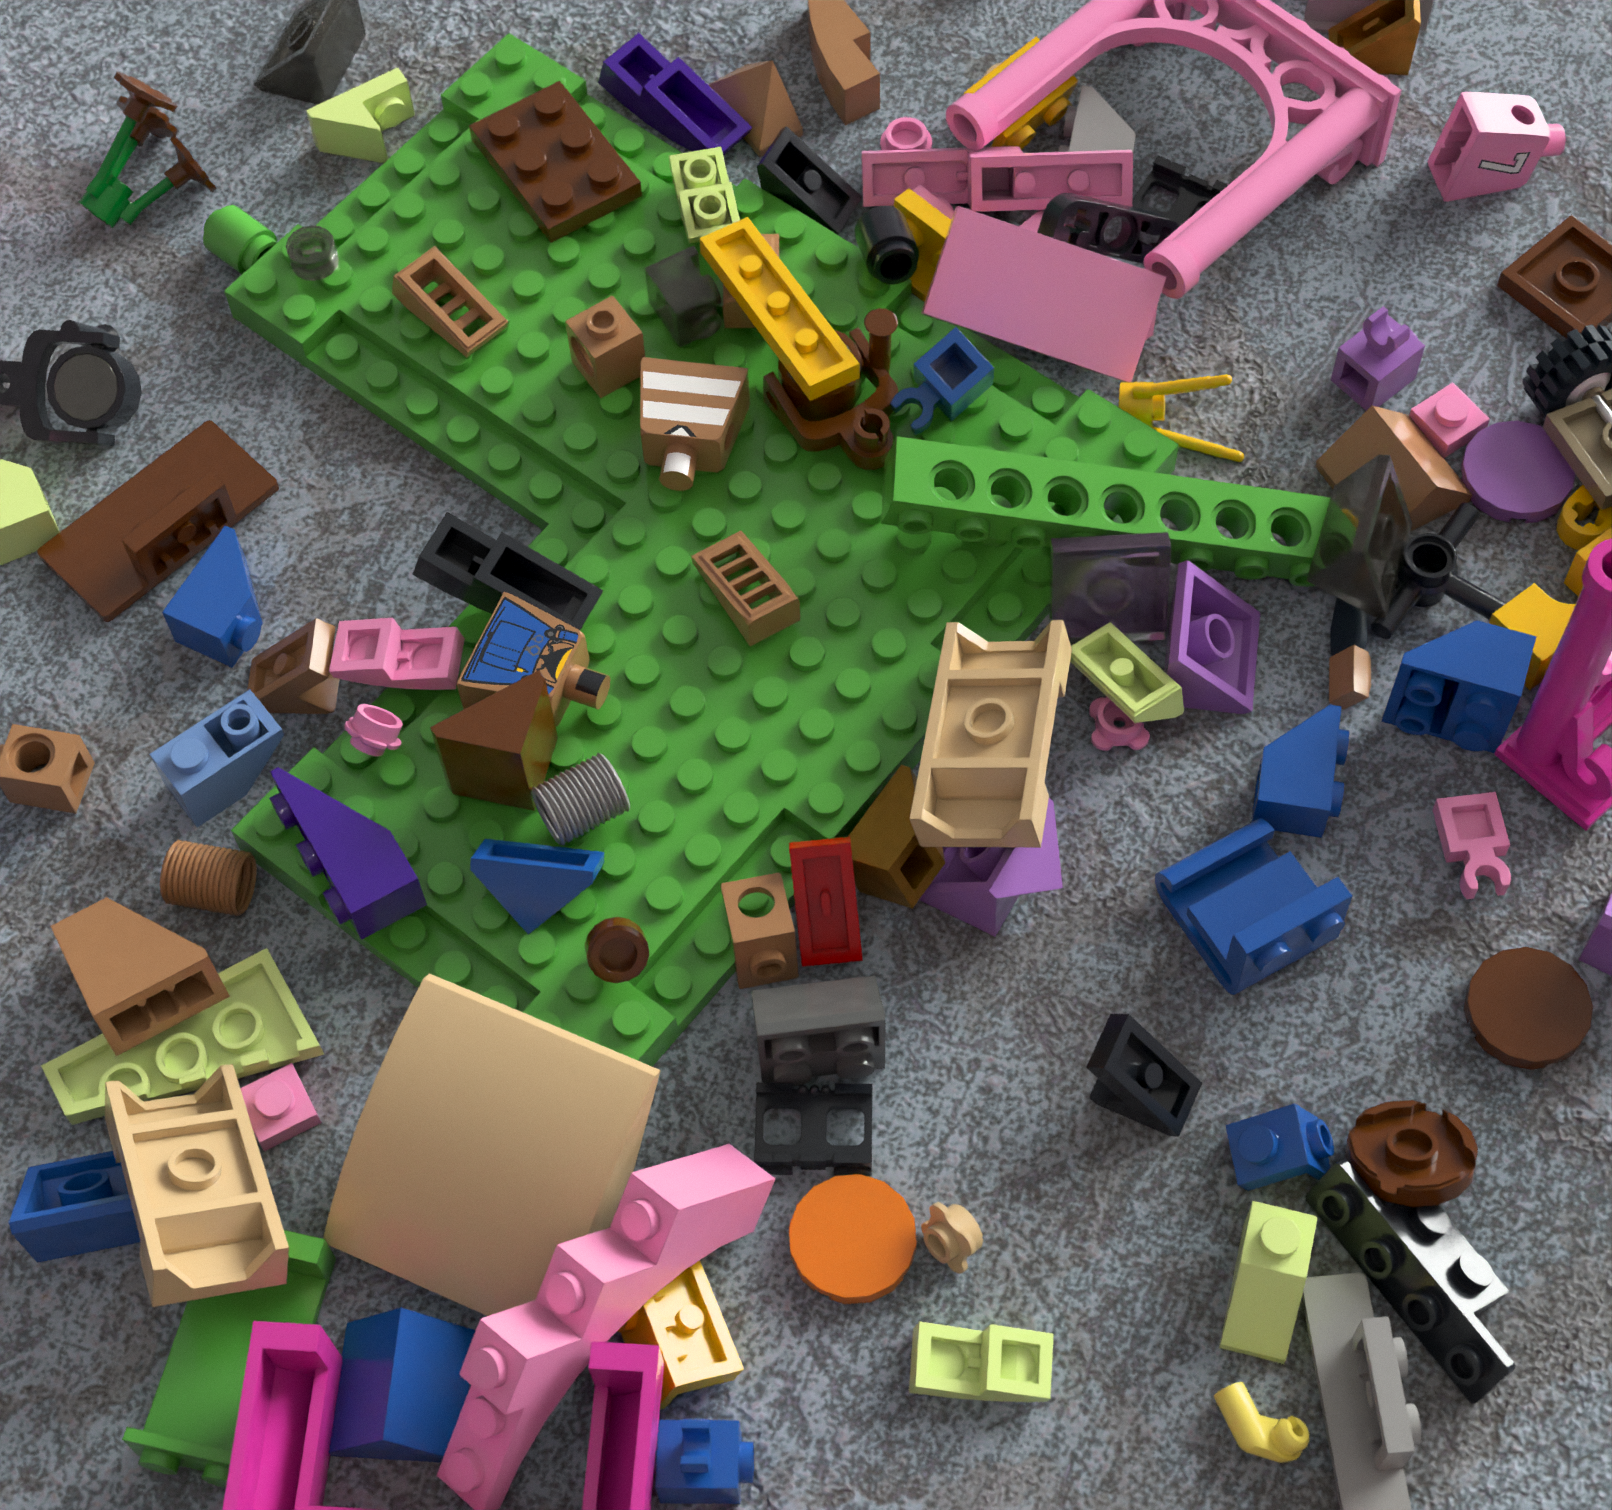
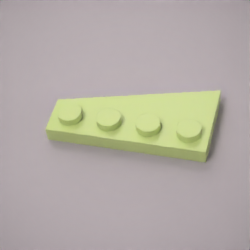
(251, 1029)

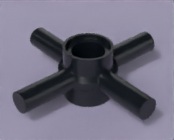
(1427, 589)

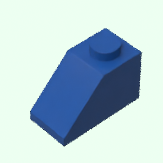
(217, 604)

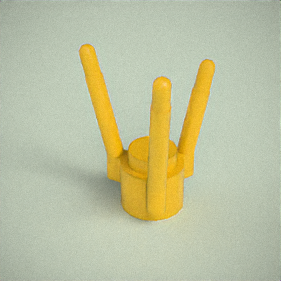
(1147, 404)

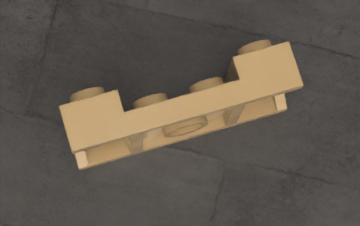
(990, 740)
(197, 1191)

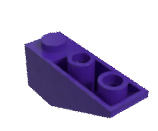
(358, 857)

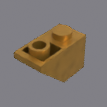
(886, 849)

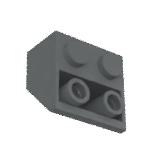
(819, 1030)

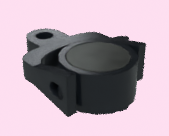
(84, 386)

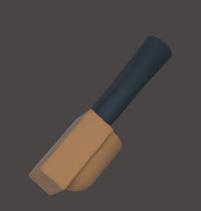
(1349, 661)

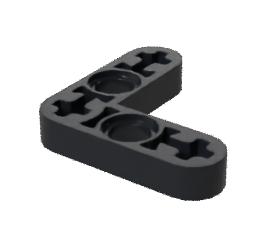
(1092, 219)

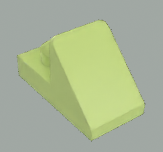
(355, 119)

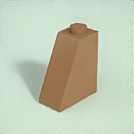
(135, 972)

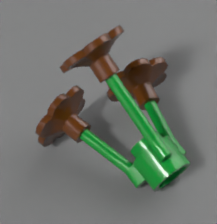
(107, 195)

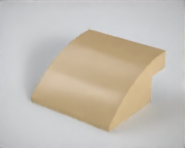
(486, 1148)

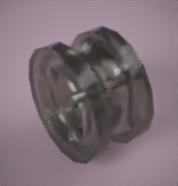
(318, 264)

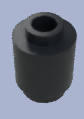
(887, 244)

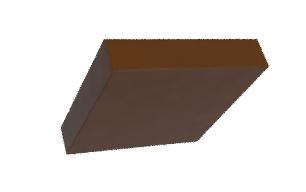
(1564, 278)

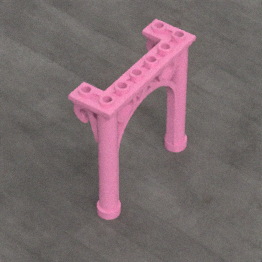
(1343, 125)

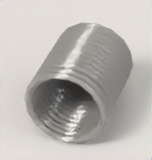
(580, 798)

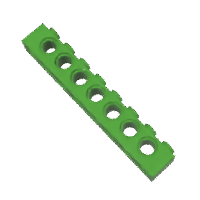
(1085, 493)

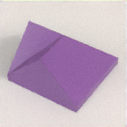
(985, 882)

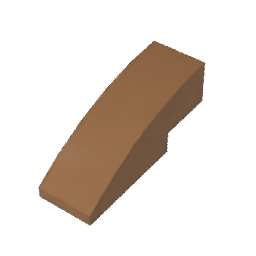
(843, 59)

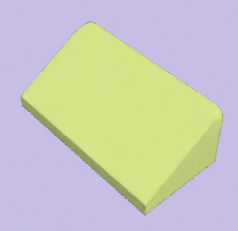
(1127, 676)

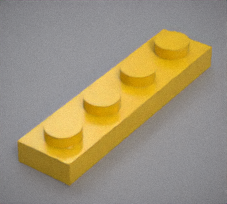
(779, 309)

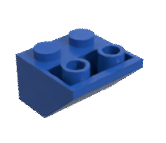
(1462, 685)

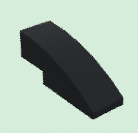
(481, 569)

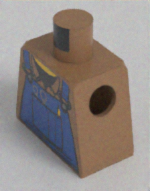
(526, 640)

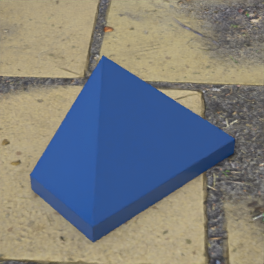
(534, 878)

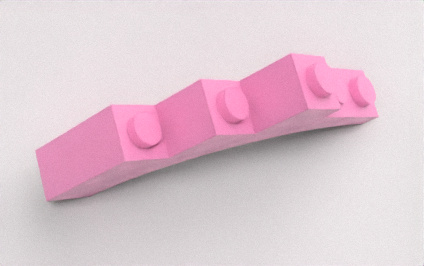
(593, 1286)

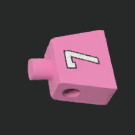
(1491, 145)

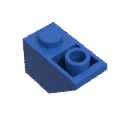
(1297, 776)

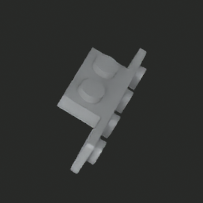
(1361, 1393)

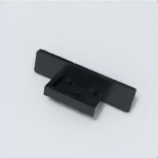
(1423, 1273)

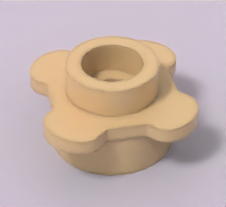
(952, 1235)

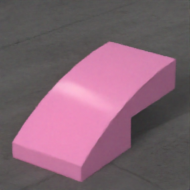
(387, 656)

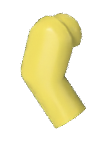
(1259, 1434)

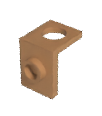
(761, 945)

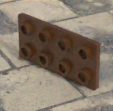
(157, 520)

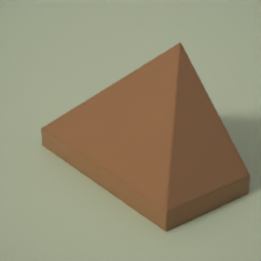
(761, 101)

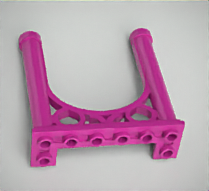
(1573, 707)

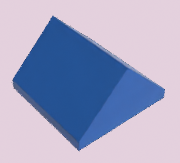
(74, 1208)
(400, 1387)

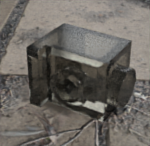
(684, 297)

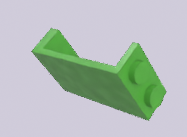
(204, 1374)

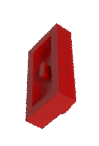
(825, 901)

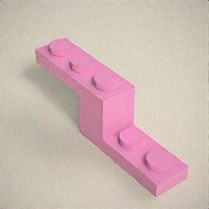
(997, 176)

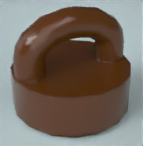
(616, 950)

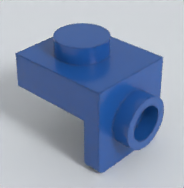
(1279, 1146)

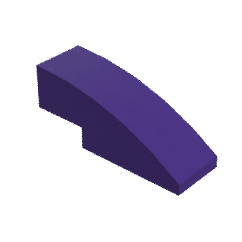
(671, 98)

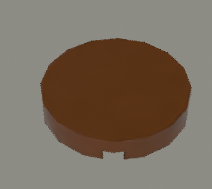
(1528, 1008)
(1412, 1153)

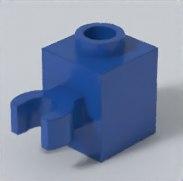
(947, 378)
(702, 1461)

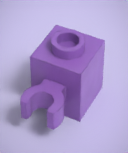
(1377, 360)

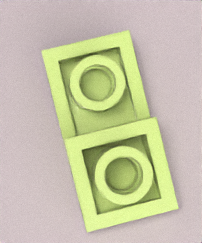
(703, 192)

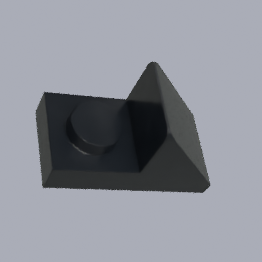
(806, 182)
(1141, 1077)

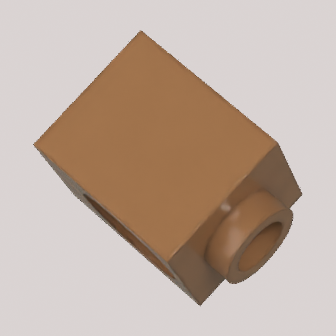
(605, 346)
(56, 785)

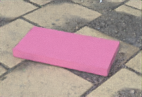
(1043, 294)

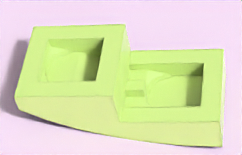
(981, 1365)

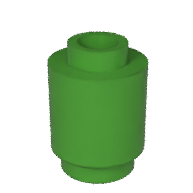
(237, 237)

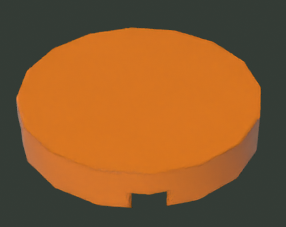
(852, 1238)

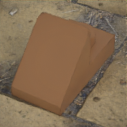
(296, 673)

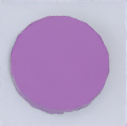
(1516, 472)

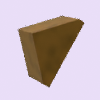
(1381, 35)

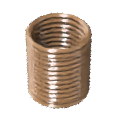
(208, 877)

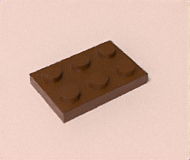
(555, 161)

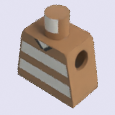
(690, 417)

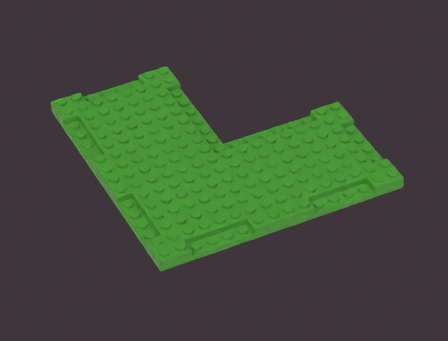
(710, 736)

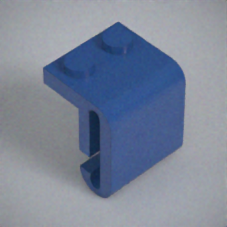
(1250, 907)

